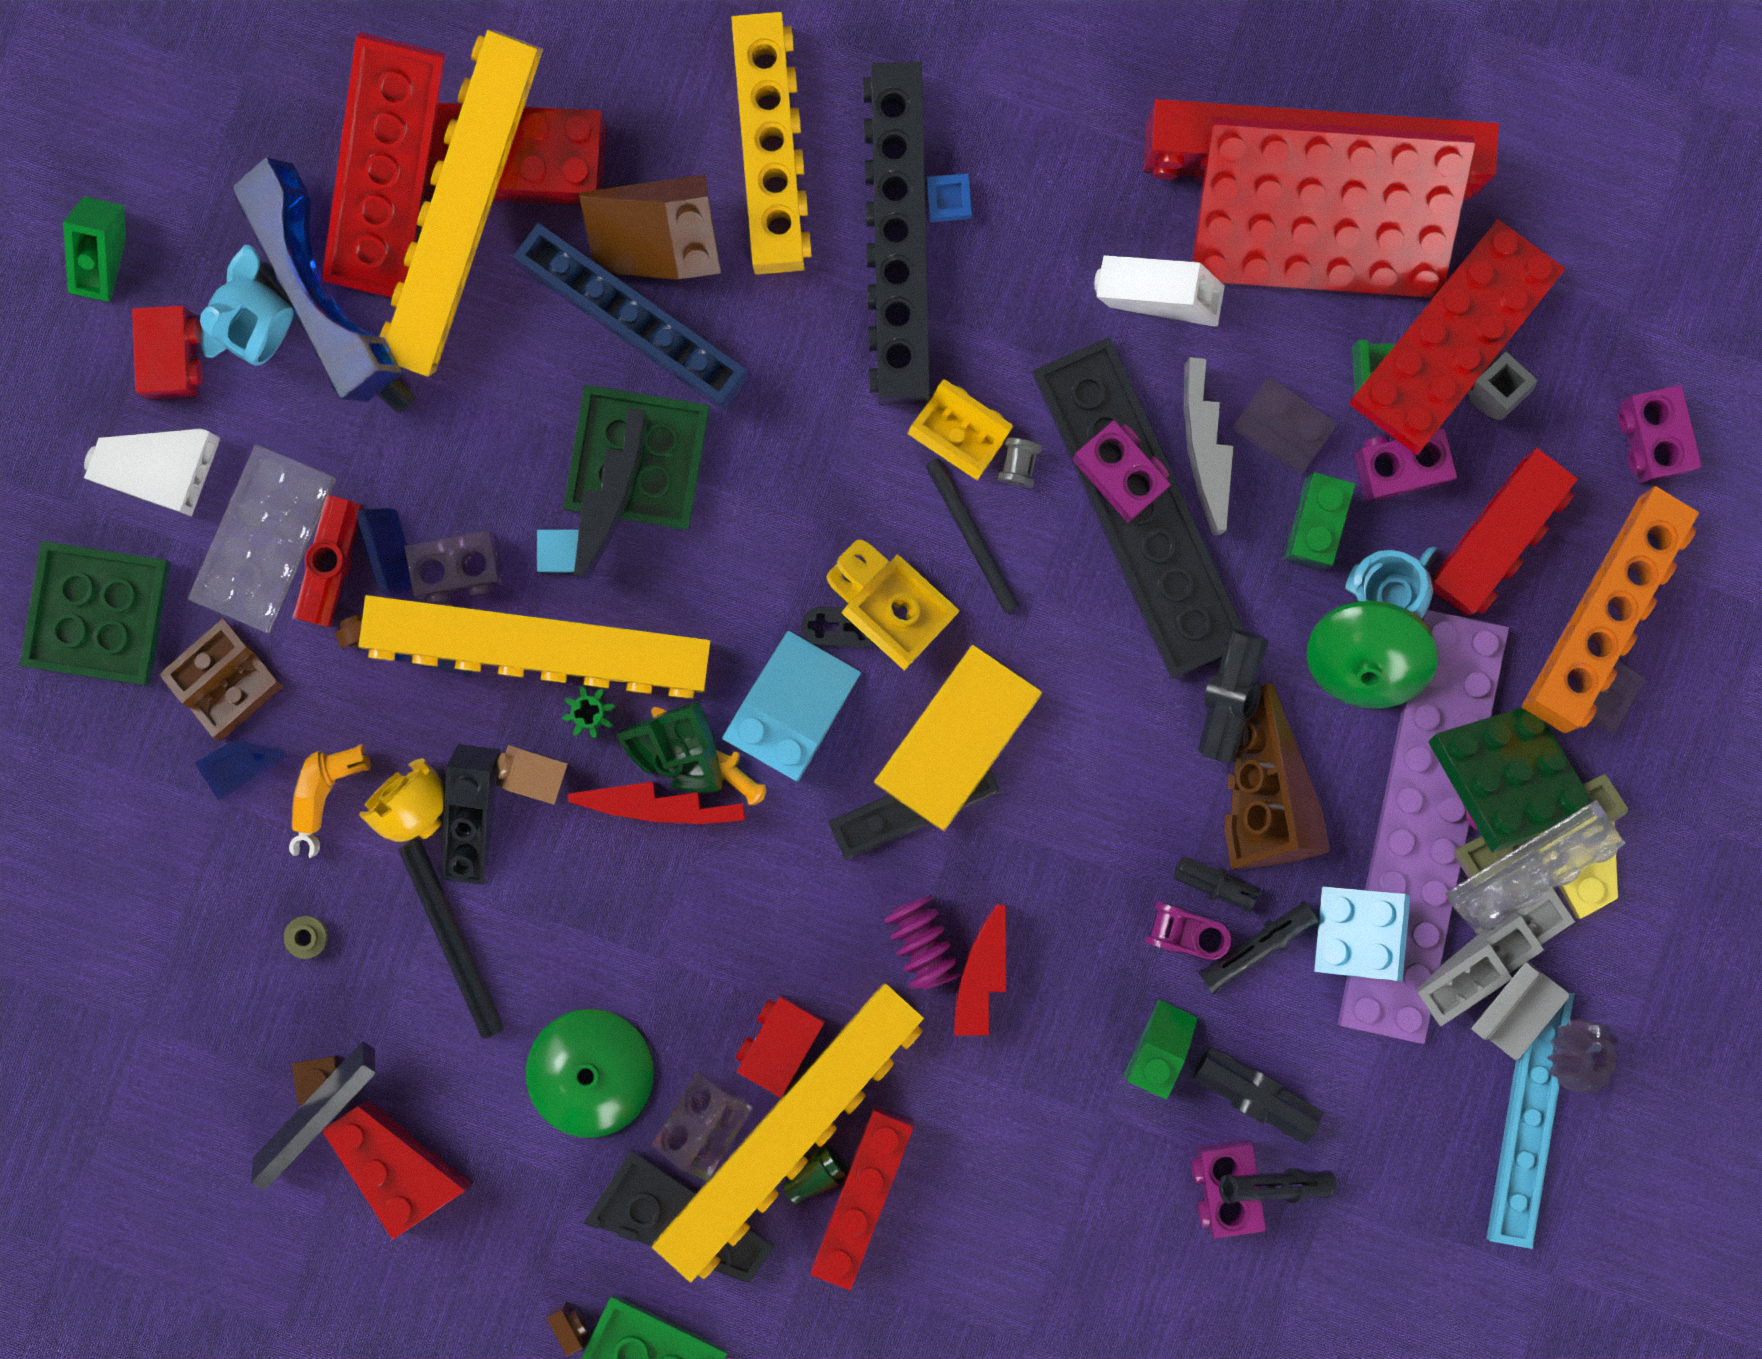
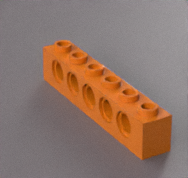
(1550, 695)

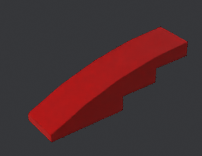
(643, 803)

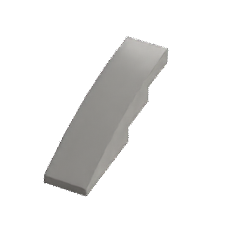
(1208, 460)
(1491, 956)

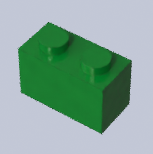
(1319, 521)

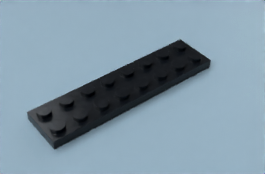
(1159, 547)

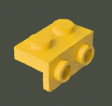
(960, 429)

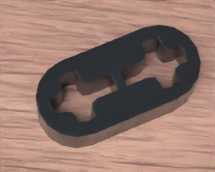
(832, 638)

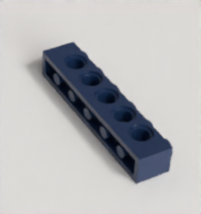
(631, 317)

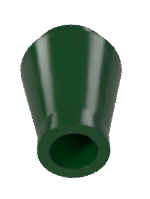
(820, 1174)

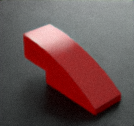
(981, 974)

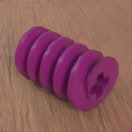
(921, 944)

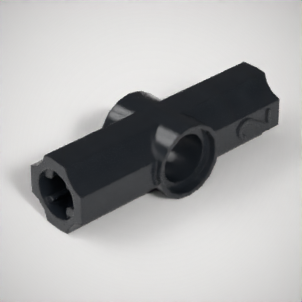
(1232, 695)
(1257, 1095)

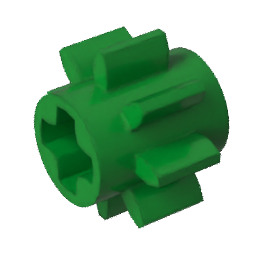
(579, 706)

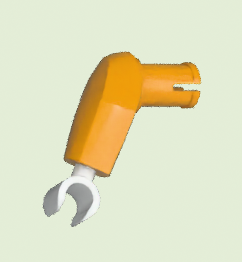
(313, 787)

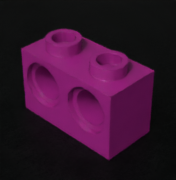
(1671, 433)
(1407, 472)
(1113, 477)
(1251, 1212)

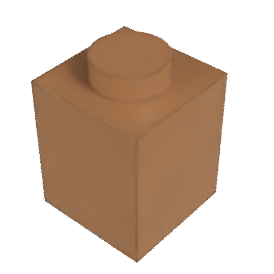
(529, 774)

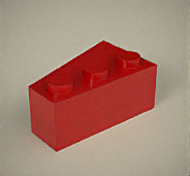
(392, 1168)

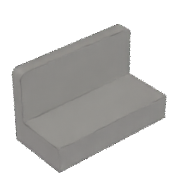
(1521, 1011)

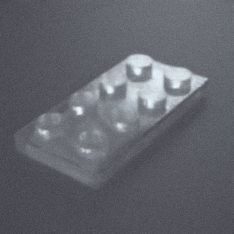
(261, 538)
(1536, 868)

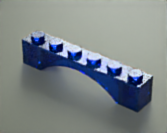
(279, 212)

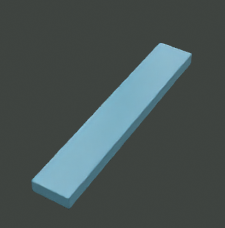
(1526, 1140)

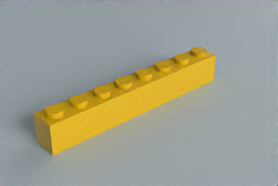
(461, 199)
(533, 645)
(786, 1134)

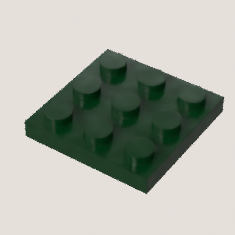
(669, 461)
(95, 613)
(1510, 776)

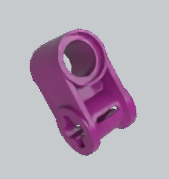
(1185, 932)

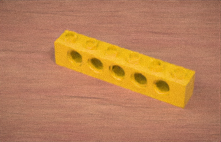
(754, 37)

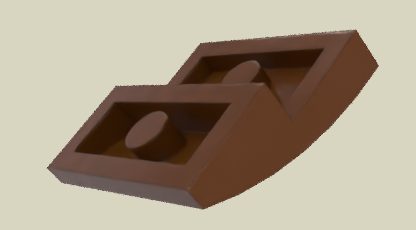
(221, 680)

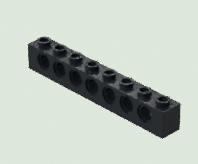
(902, 85)

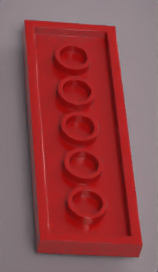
(382, 163)
(1456, 337)

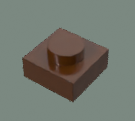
(311, 1074)
(568, 1328)

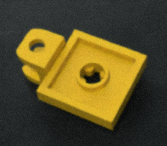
(879, 586)

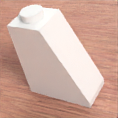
(1160, 288)
(155, 466)

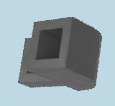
(1501, 387)

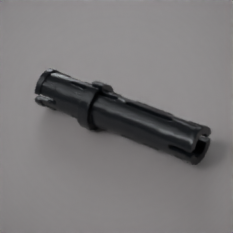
(1258, 947)
(1314, 1184)

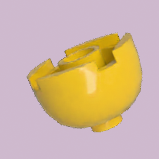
(407, 804)

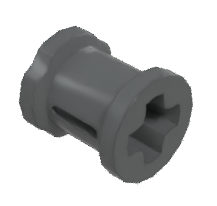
(1019, 462)

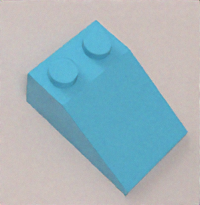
(791, 706)

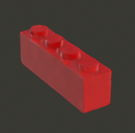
(1502, 532)
(862, 1197)

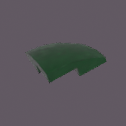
(677, 747)

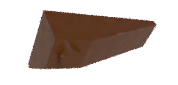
(1273, 799)

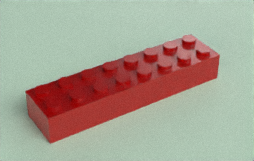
(1181, 131)

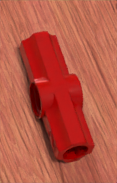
(322, 589)

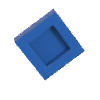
(948, 197)

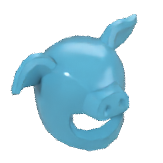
(245, 314)
(1394, 579)

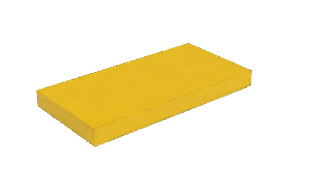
(958, 738)

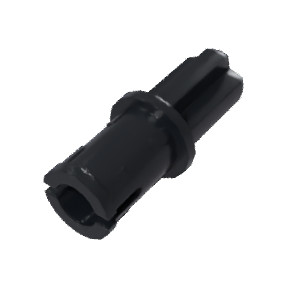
(1216, 883)

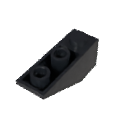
(468, 813)

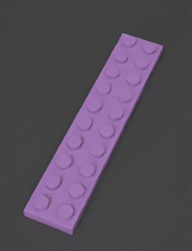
(1425, 823)

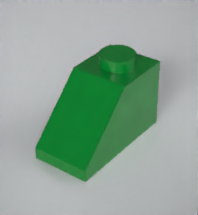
(94, 247)
(1161, 1050)

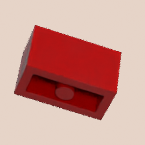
(166, 352)
(780, 1044)

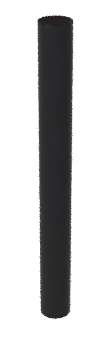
(972, 535)

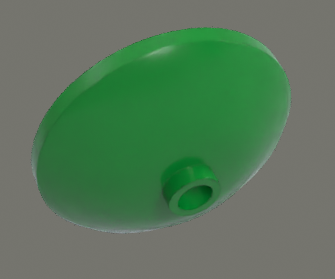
(1375, 640)
(613, 1053)

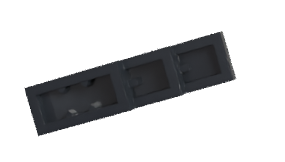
(604, 508)

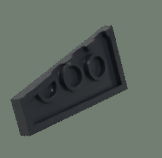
(647, 1199)

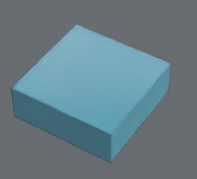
(556, 551)

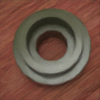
(318, 934)

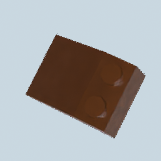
(653, 228)

